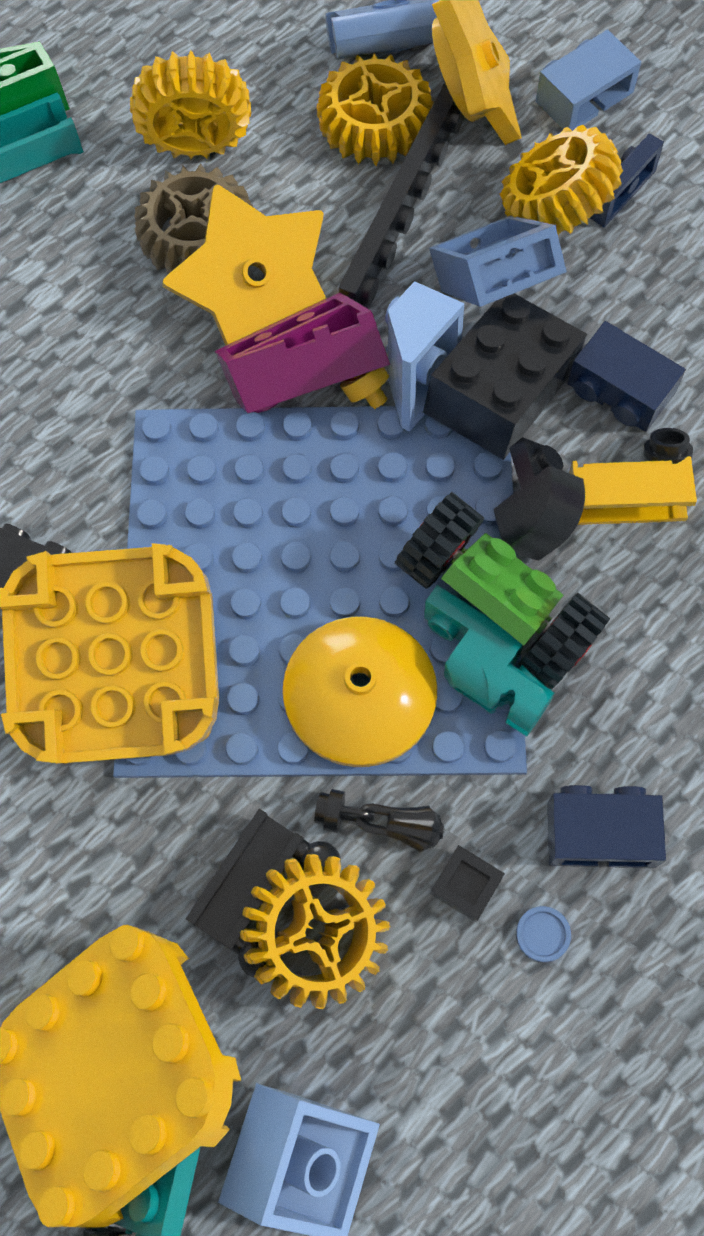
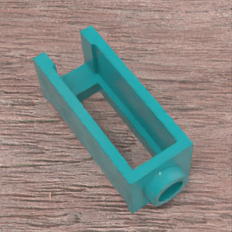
(36, 136)

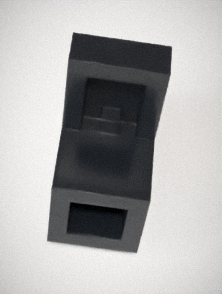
(546, 505)

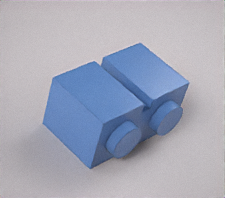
(594, 70)

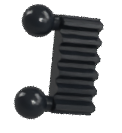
(259, 849)

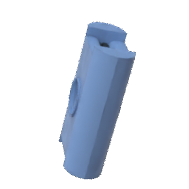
(380, 27)

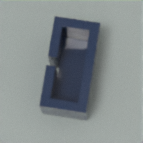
(625, 376)
(606, 827)

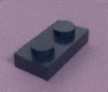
(638, 166)

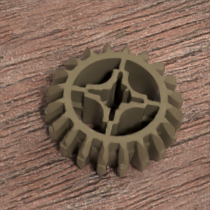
(185, 200)

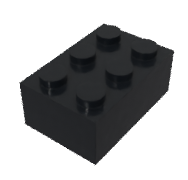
(503, 373)

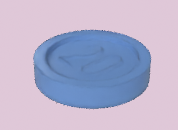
(543, 934)

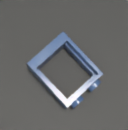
(507, 259)

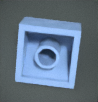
(420, 336)
(298, 1164)

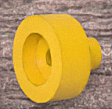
(367, 386)

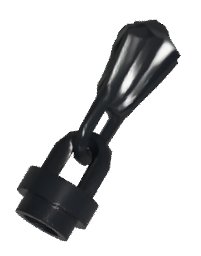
(414, 826)

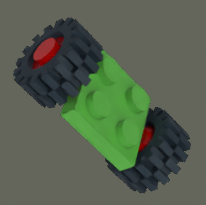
(502, 588)

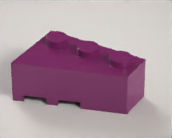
(303, 353)

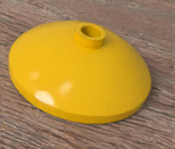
(354, 722)

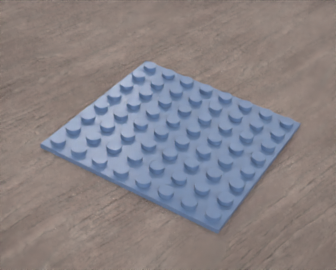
(303, 529)

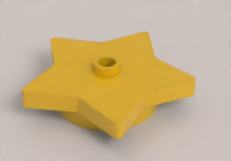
(474, 65)
(244, 237)

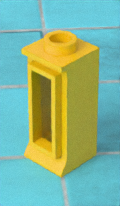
(636, 491)

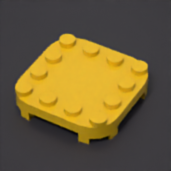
(109, 655)
(110, 1079)

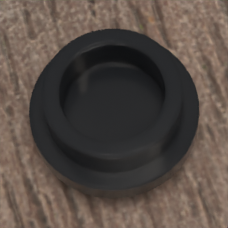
(668, 445)

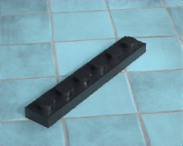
(397, 208)

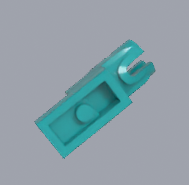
(484, 662)

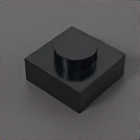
(467, 883)

